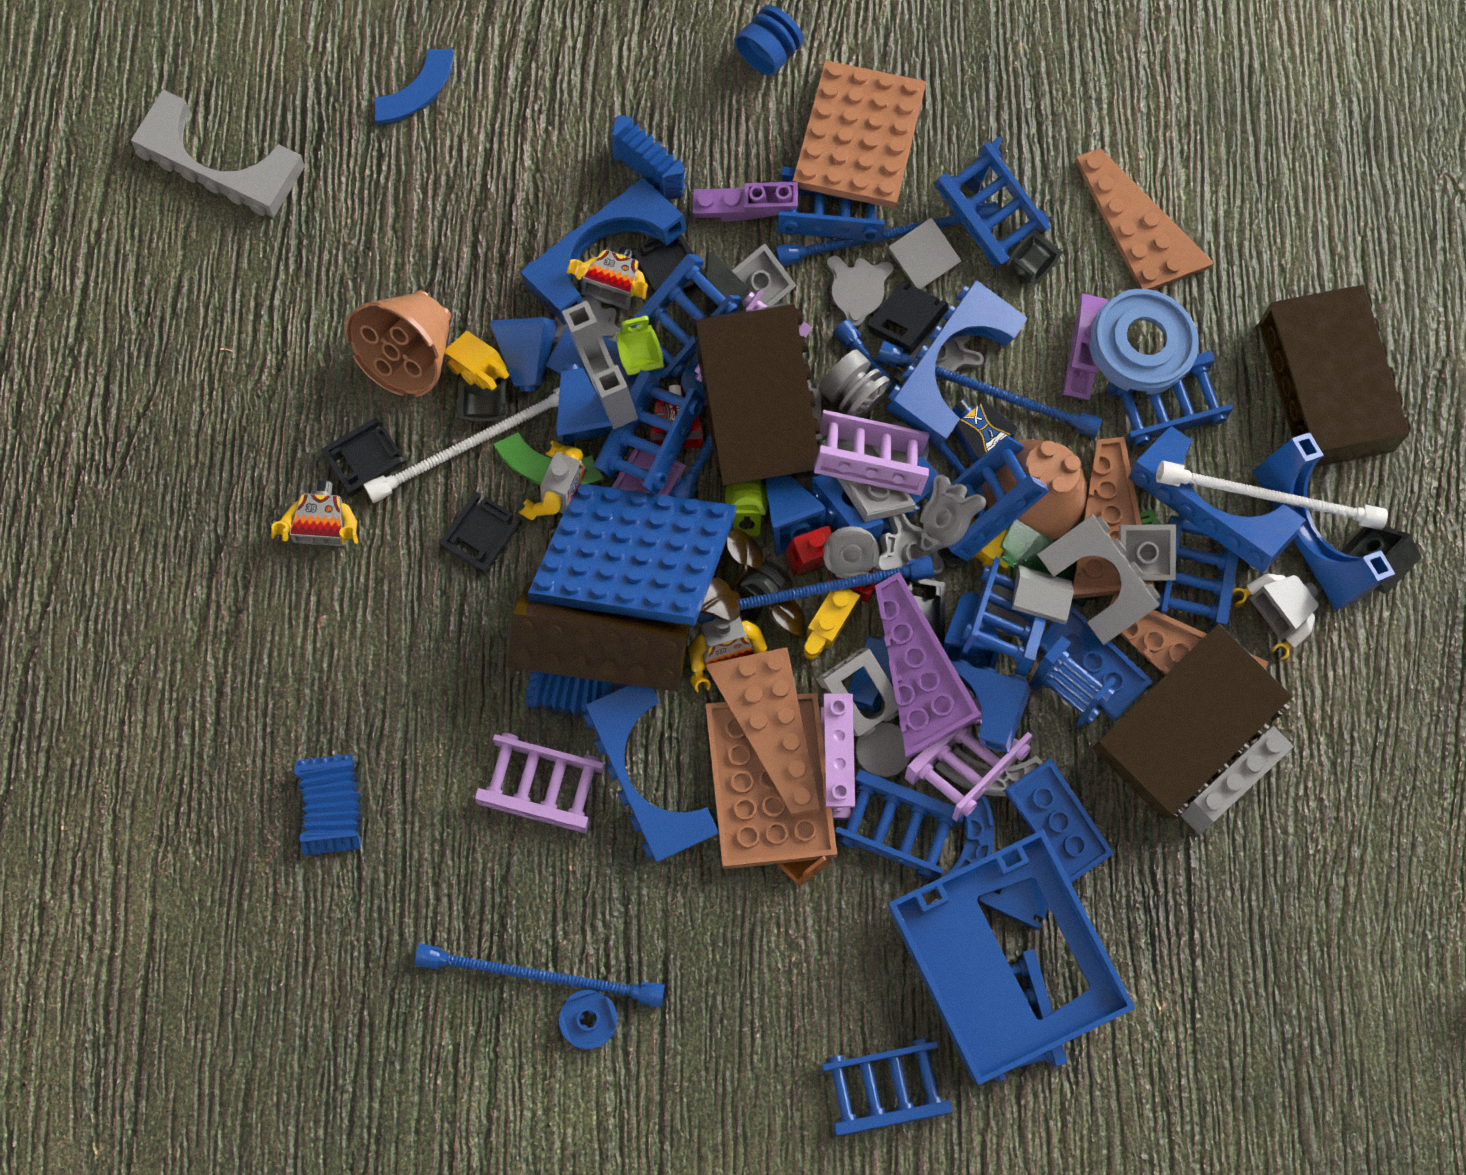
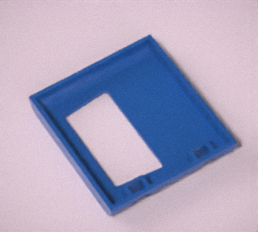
(972, 976)

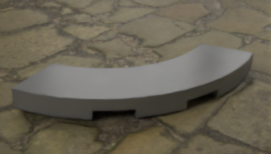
(1011, 775)

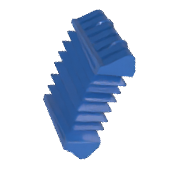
(647, 158)
(565, 692)
(329, 803)

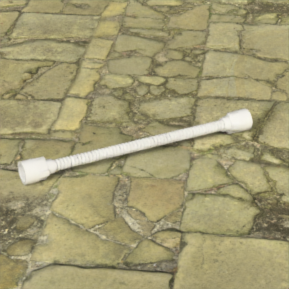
(382, 487)
(1368, 516)

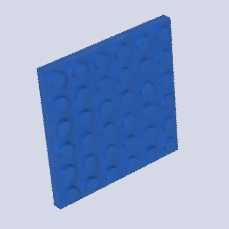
(634, 554)

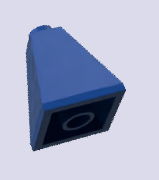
(525, 348)
(579, 408)
(791, 511)
(978, 654)

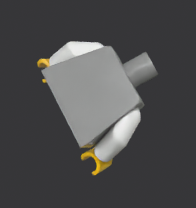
(1284, 605)

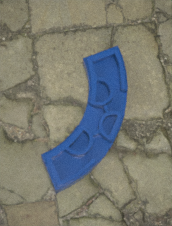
(420, 92)
(978, 835)

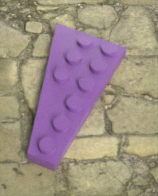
(925, 683)

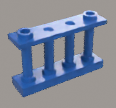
(966, 208)
(826, 225)
(672, 291)
(1215, 414)
(620, 439)
(1008, 506)
(1221, 586)
(1029, 635)
(1071, 682)
(895, 796)
(1036, 995)
(905, 1109)

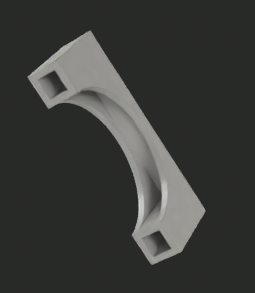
(259, 186)

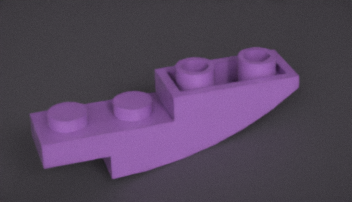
(746, 203)
(1081, 367)

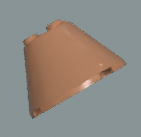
(400, 341)
(1061, 472)

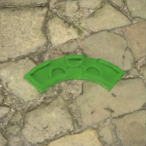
(533, 465)

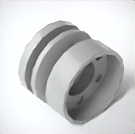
(850, 381)

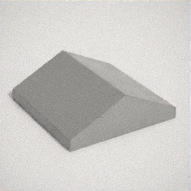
(764, 272)
(1151, 548)
(1042, 595)

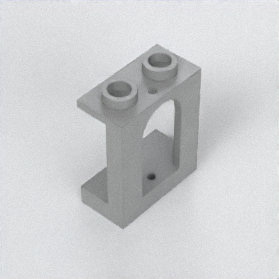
(862, 658)

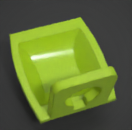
(638, 347)
(750, 500)

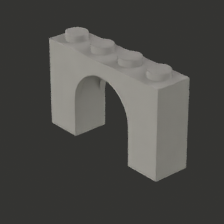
(599, 366)
(1134, 598)
(1236, 780)

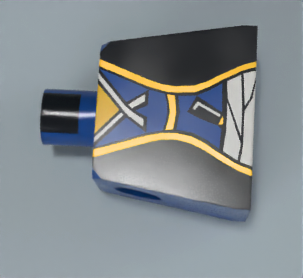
(980, 428)

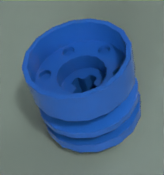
(769, 40)

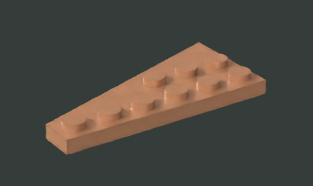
(1146, 237)
(1113, 498)
(1164, 639)
(767, 708)

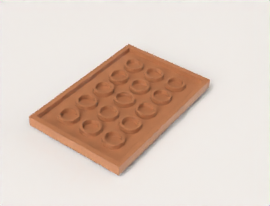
(859, 134)
(750, 811)

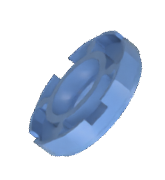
(1133, 369)

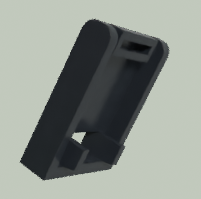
(661, 260)
(910, 310)
(366, 453)
(482, 529)
(933, 605)

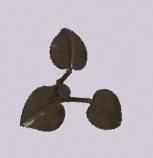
(722, 601)

